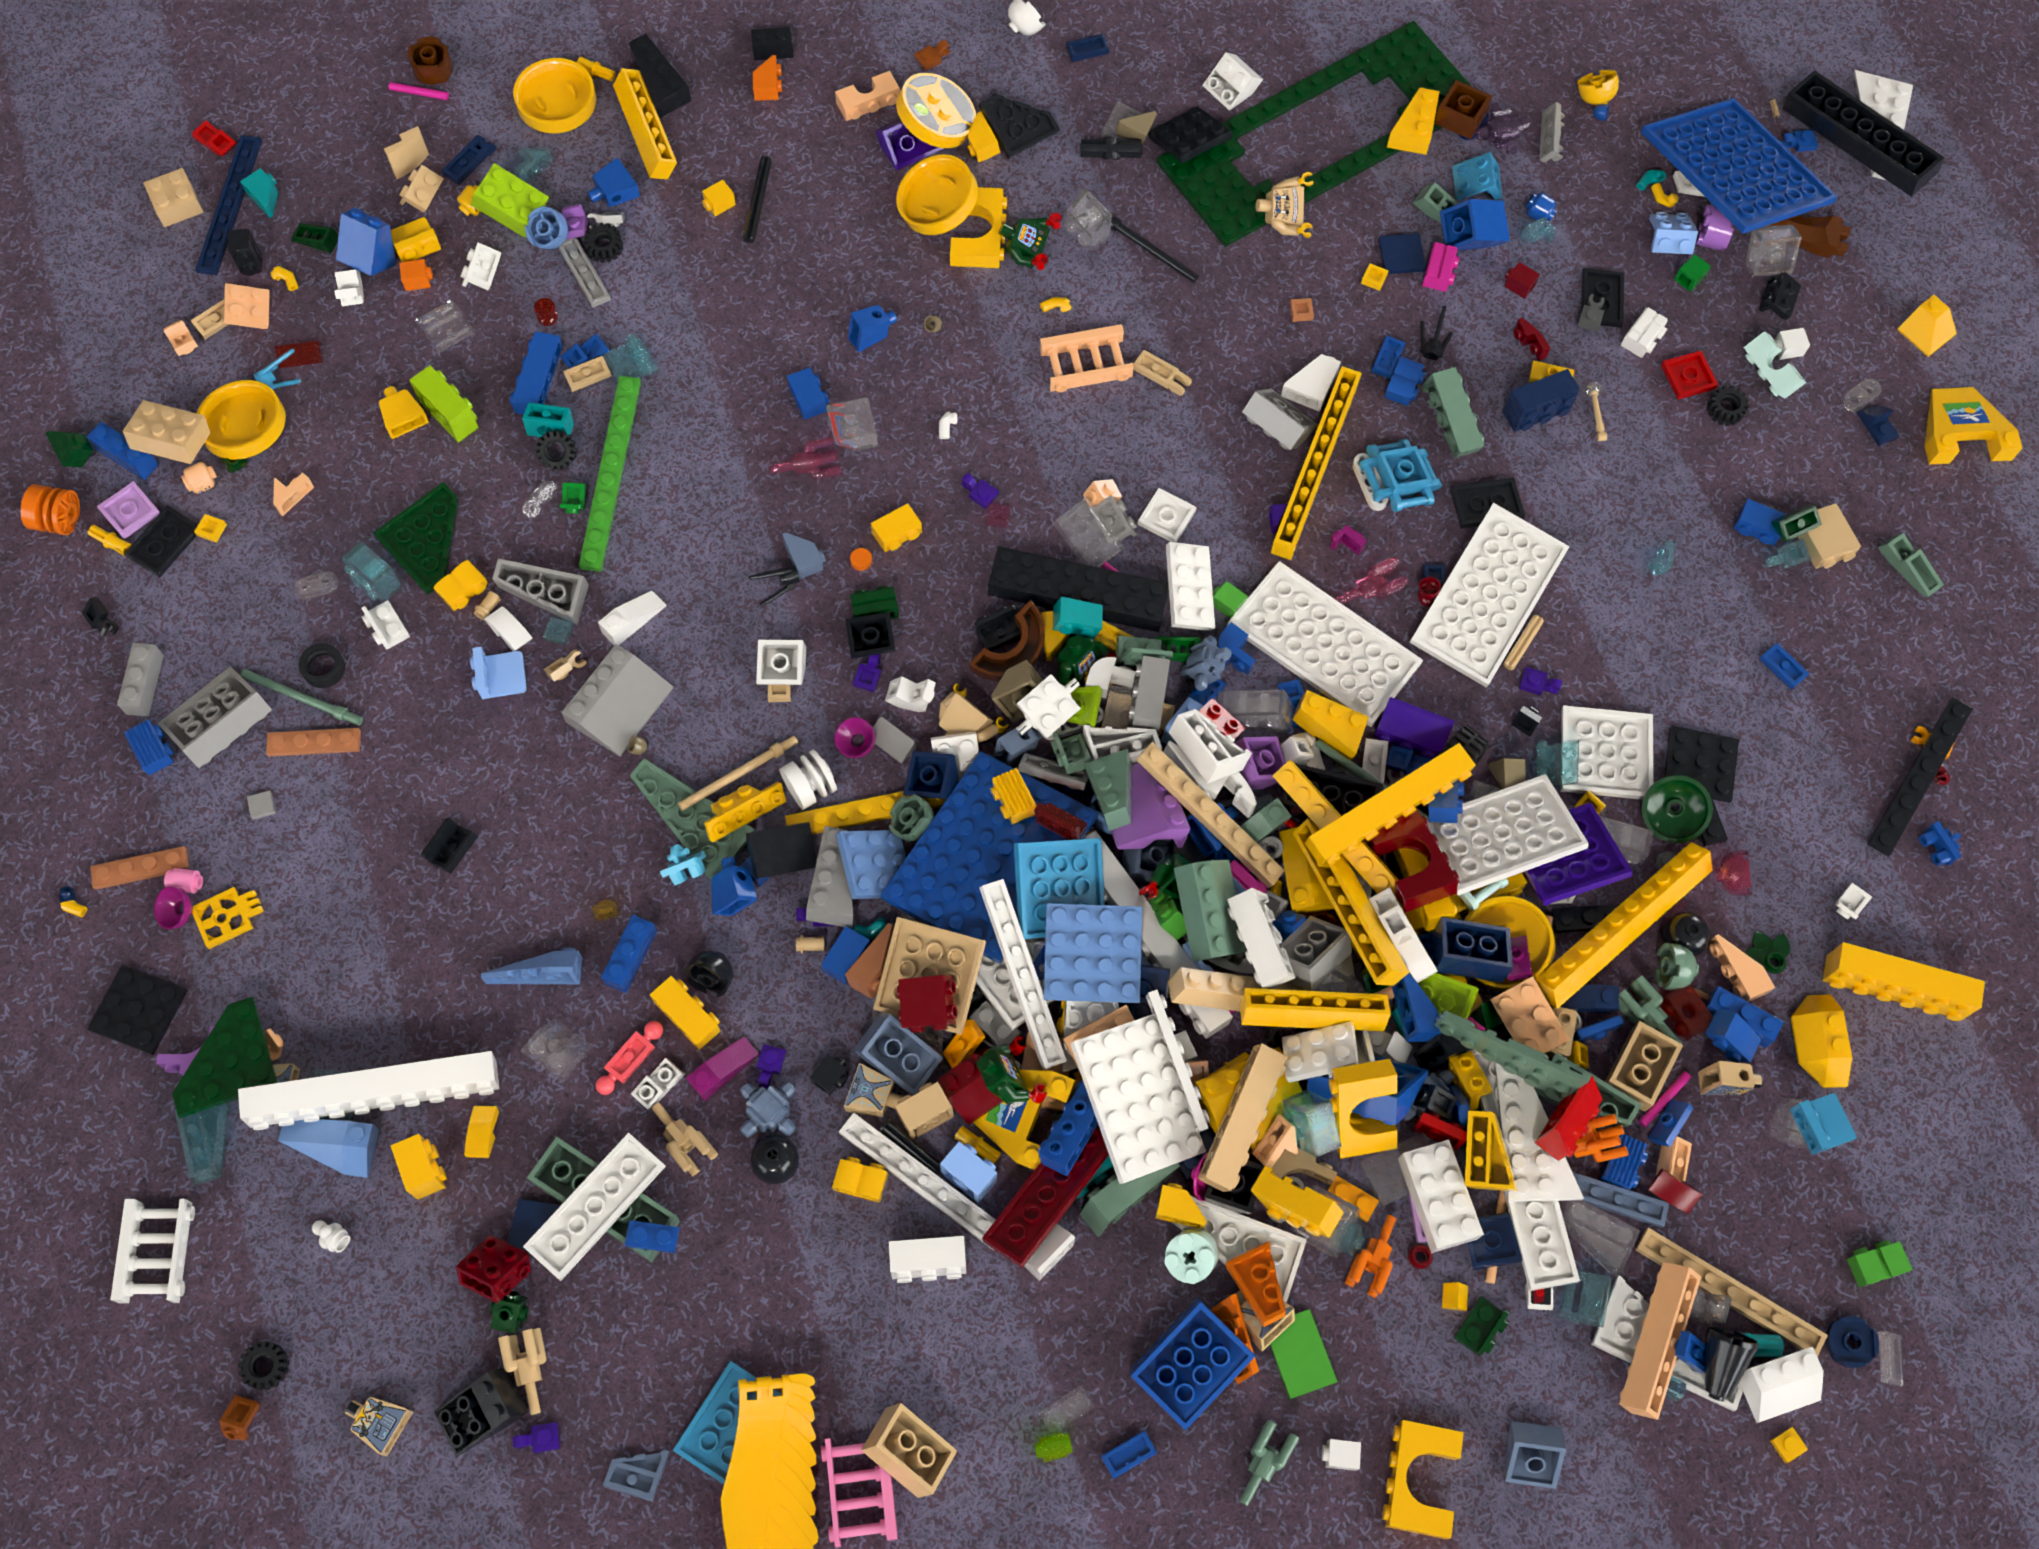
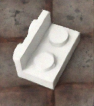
(481, 266)
(386, 624)

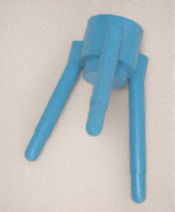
(267, 377)

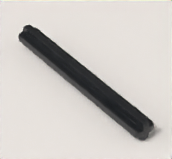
(757, 199)

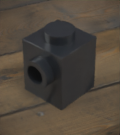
(830, 1074)

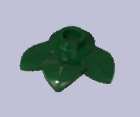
(1765, 949)

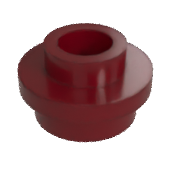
(1420, 1248)

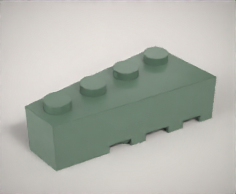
(1454, 412)
(1612, 1099)
(1115, 1198)

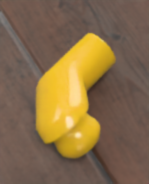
(279, 272)

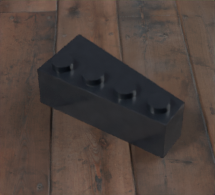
(662, 81)

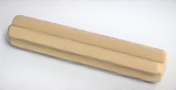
(1523, 642)

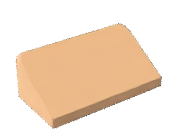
(1675, 1158)

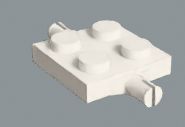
(1048, 706)

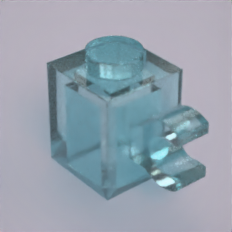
(1790, 555)

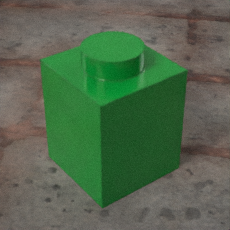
(1692, 272)

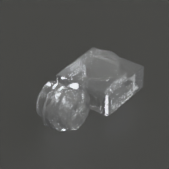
(542, 494)

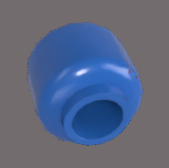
(1540, 206)

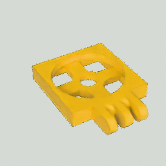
(243, 907)

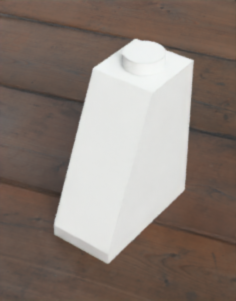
(1312, 383)

